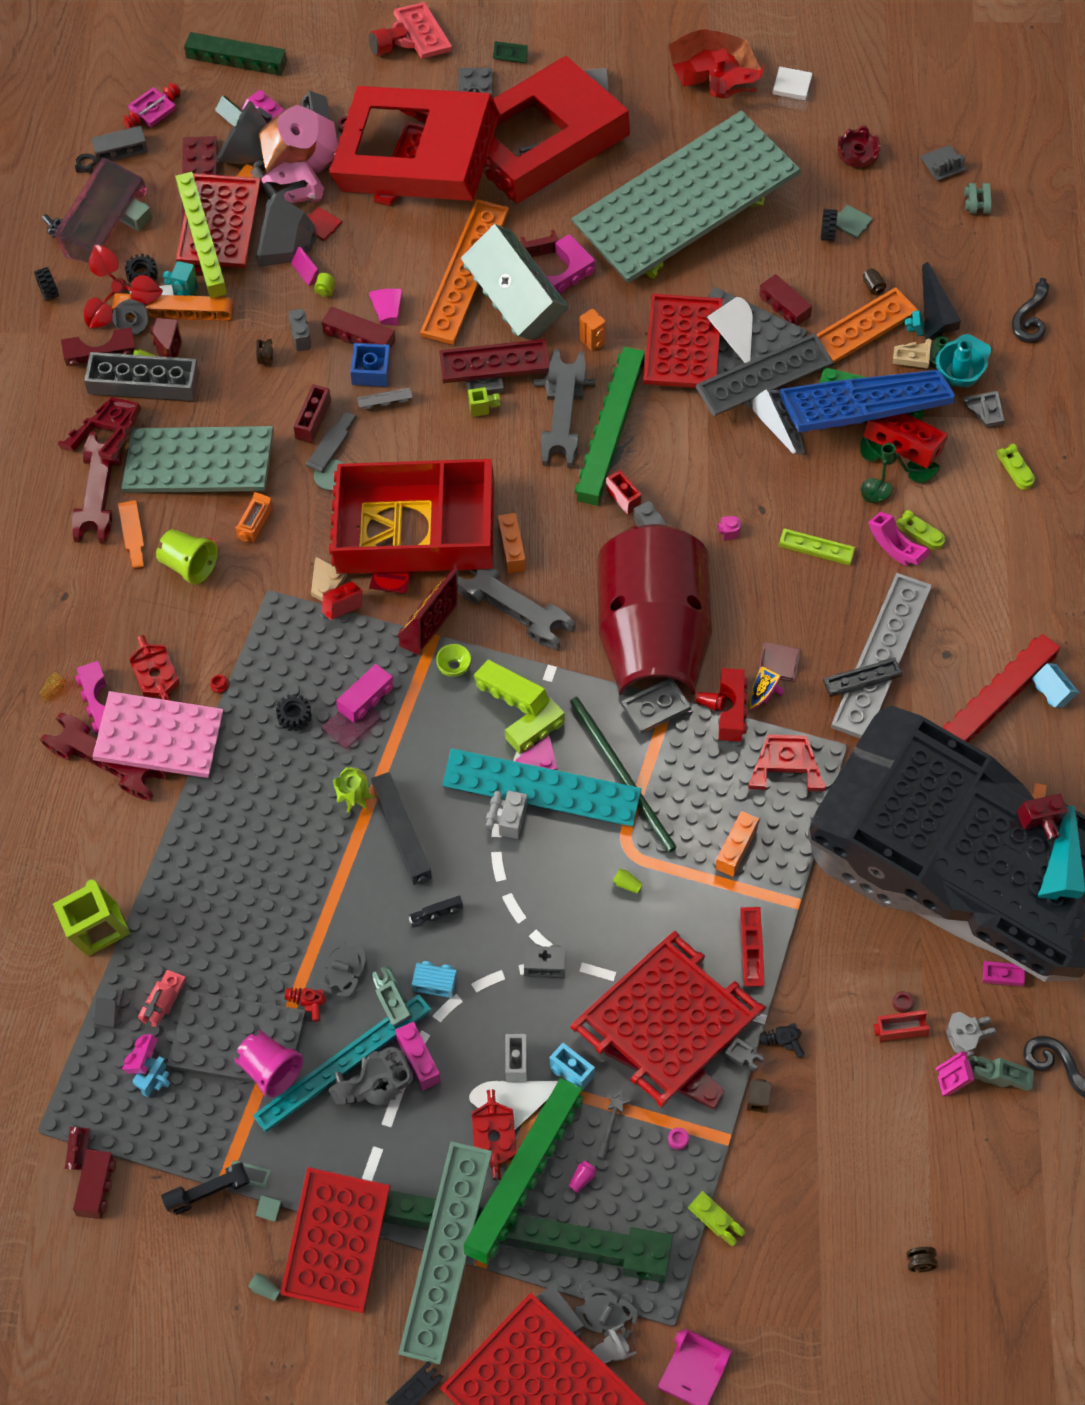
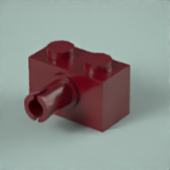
(1043, 812)

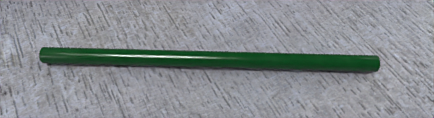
(622, 773)

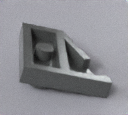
(986, 408)

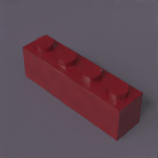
(356, 329)

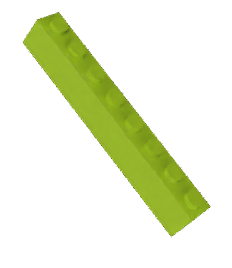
(201, 235)

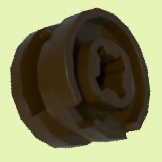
(265, 354)
(922, 1259)

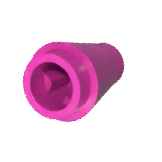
(583, 1175)

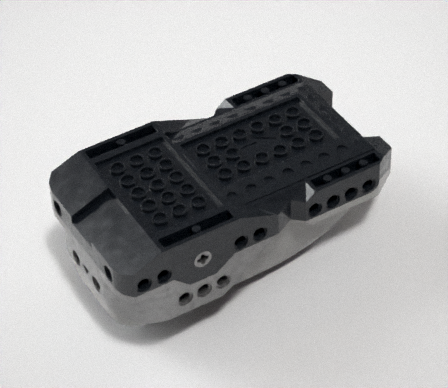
(939, 834)

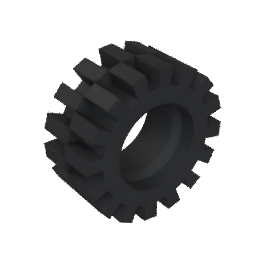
(829, 224)
(140, 262)
(46, 283)
(293, 722)

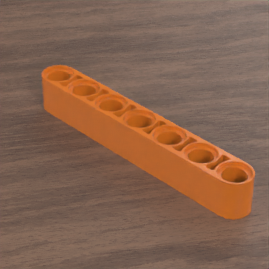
(184, 307)

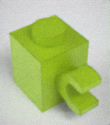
(480, 402)

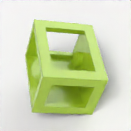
(86, 910)

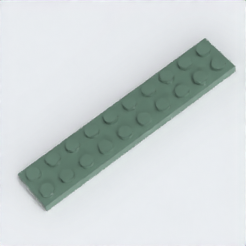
(444, 1254)

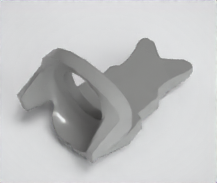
(613, 1347)

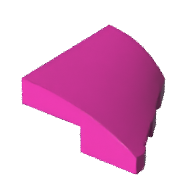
(387, 305)

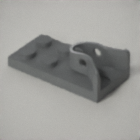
(475, 80)

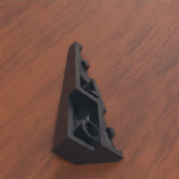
(938, 310)

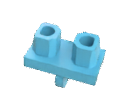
(156, 1077)

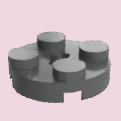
(136, 308)

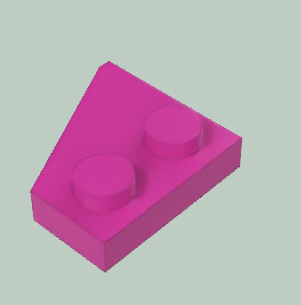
(540, 755)
(144, 1049)

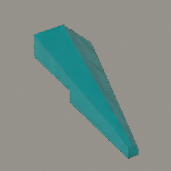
(1065, 870)

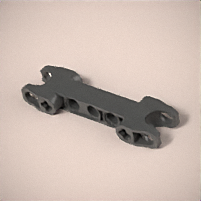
(559, 437)
(537, 619)

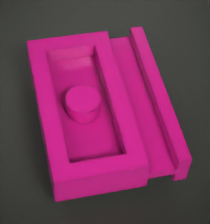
(954, 1074)

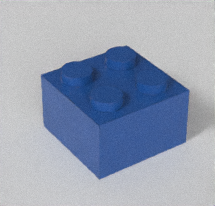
(370, 364)

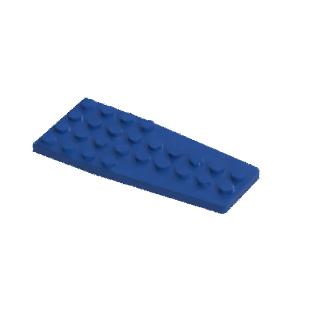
(864, 399)

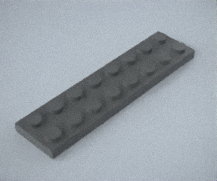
(765, 372)

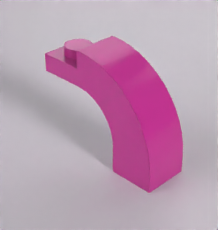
(894, 542)

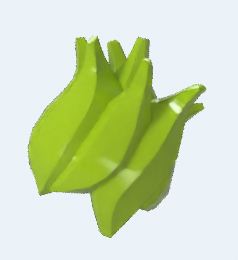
(352, 787)

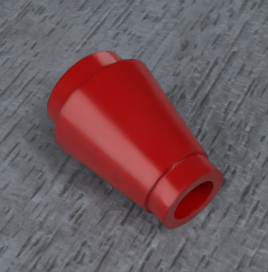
(714, 701)

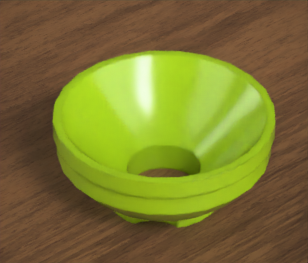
(453, 653)

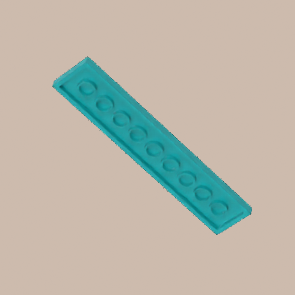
(543, 787)

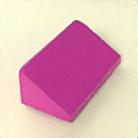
(305, 267)

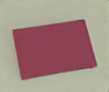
(346, 731)

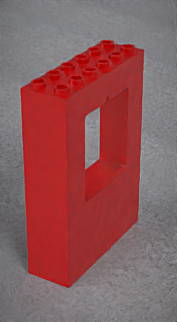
(578, 106)
(448, 153)

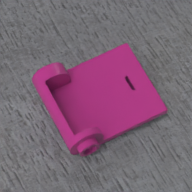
(695, 1366)

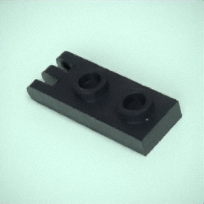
(415, 1387)

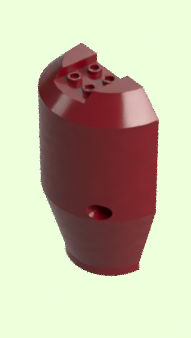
(654, 604)

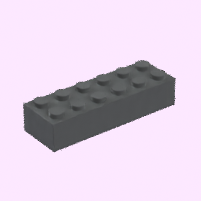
(141, 376)

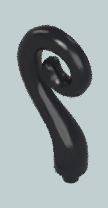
(1040, 294)
(1075, 1079)

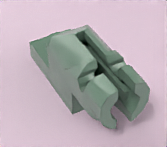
(391, 996)
(1001, 1072)

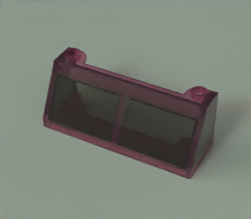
(98, 209)

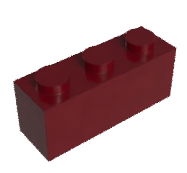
(785, 300)
(312, 413)
(94, 1184)

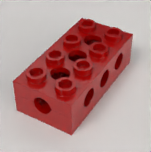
(911, 433)

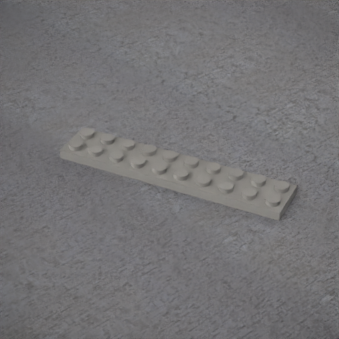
(886, 641)

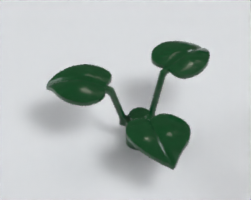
(878, 490)

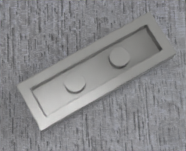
(384, 398)

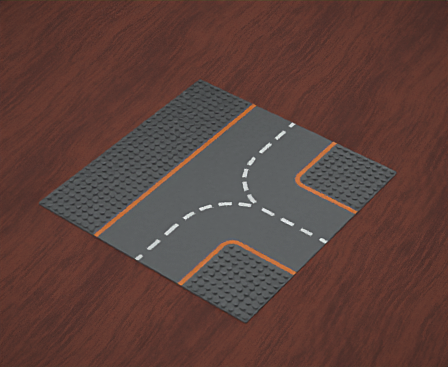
(276, 871)

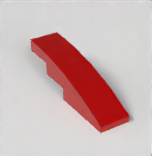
(752, 946)

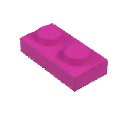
(1003, 973)

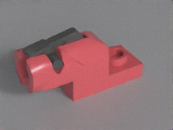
(162, 998)

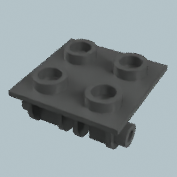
(944, 162)

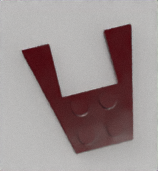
(113, 415)

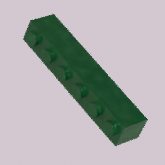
(235, 53)

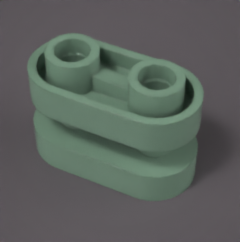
(971, 193)

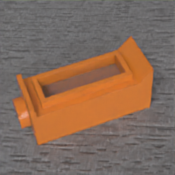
(254, 518)

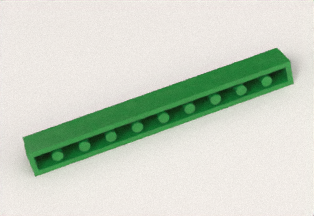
(610, 426)
(523, 1172)

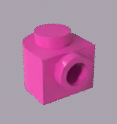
(729, 527)

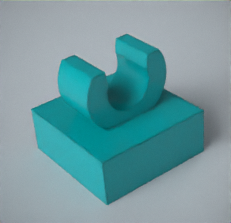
(915, 323)

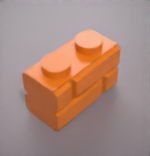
(592, 330)

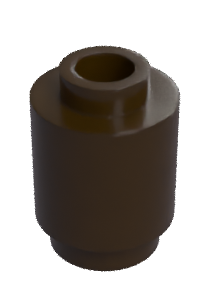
(874, 281)

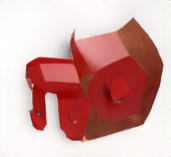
(714, 59)

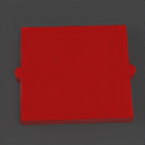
(324, 222)

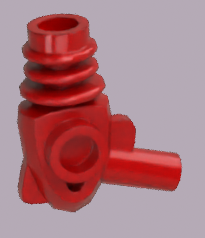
(308, 998)

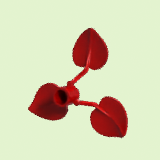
(102, 263)

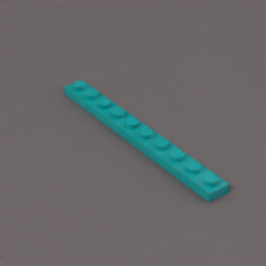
(343, 1061)

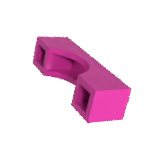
(93, 681)

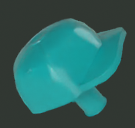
(963, 361)

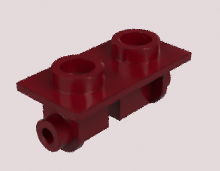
(76, 1148)

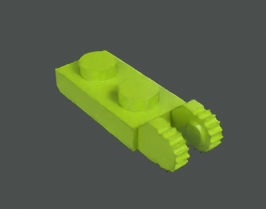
(715, 1218)

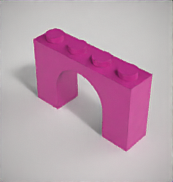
(578, 261)

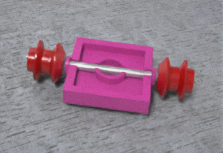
(152, 106)

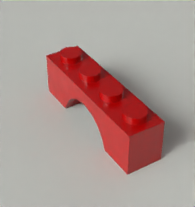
(732, 721)

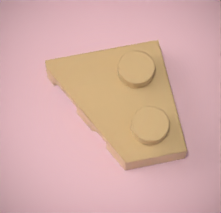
(325, 578)

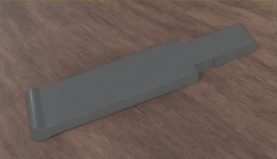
(331, 443)

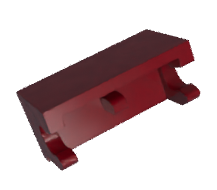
(541, 246)

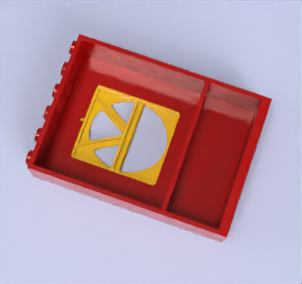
(449, 493)

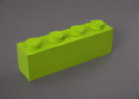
(511, 688)

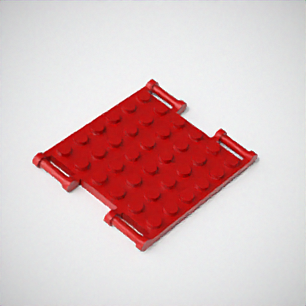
(668, 1017)

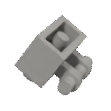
(512, 814)

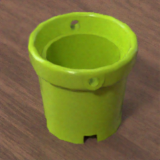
(188, 555)

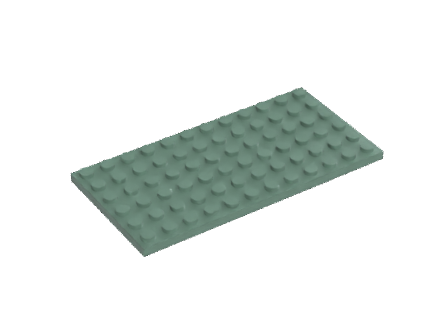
(685, 196)

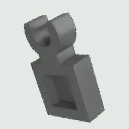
(742, 1052)

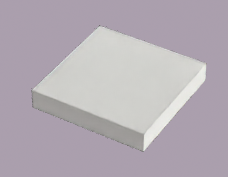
(792, 83)

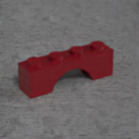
(77, 352)

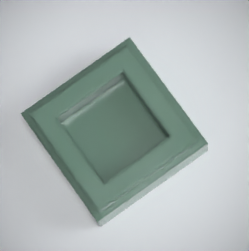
(269, 1208)

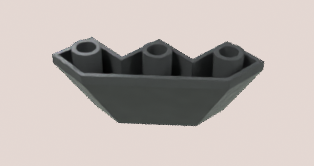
(283, 232)

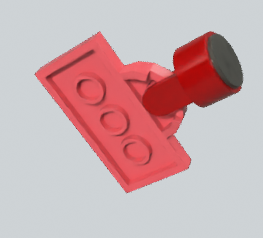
(414, 29)

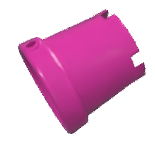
(269, 1063)

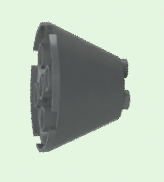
(243, 142)

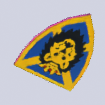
(763, 687)

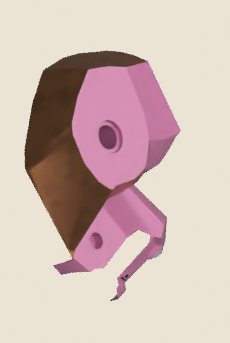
(296, 148)

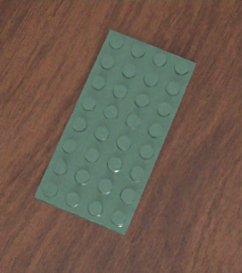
(198, 459)

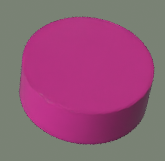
(678, 1138)

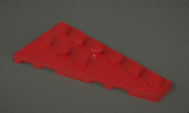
(405, 148)

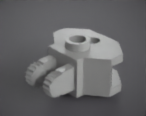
(965, 1032)

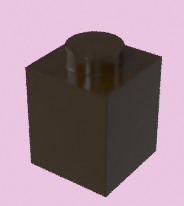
(759, 1096)

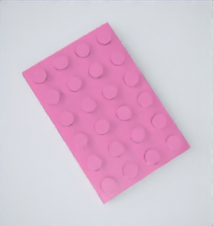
(158, 734)

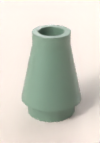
(263, 1286)

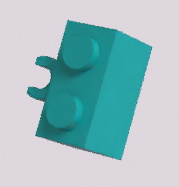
(182, 279)

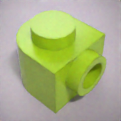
(325, 285)

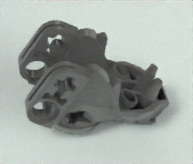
(374, 1071)

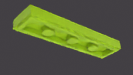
(817, 546)

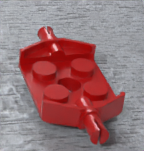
(150, 659)
(499, 1119)

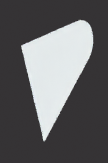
(735, 325)
(519, 1096)

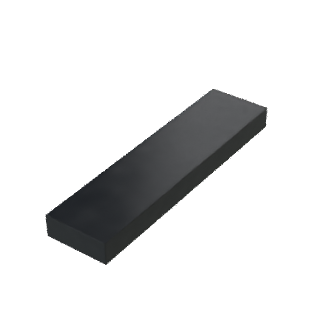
(862, 677)

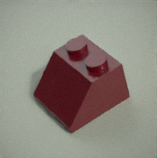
(166, 337)

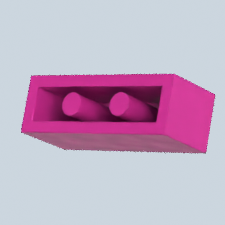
(365, 693)
(417, 1056)

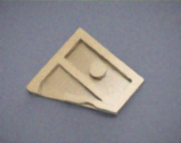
(912, 354)

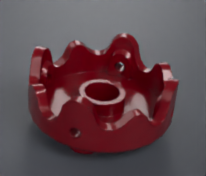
(862, 140)

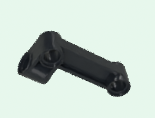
(179, 1201)

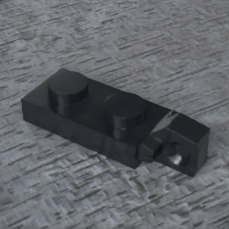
(435, 911)

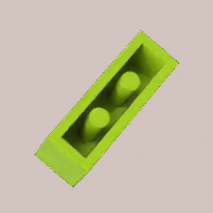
(531, 729)

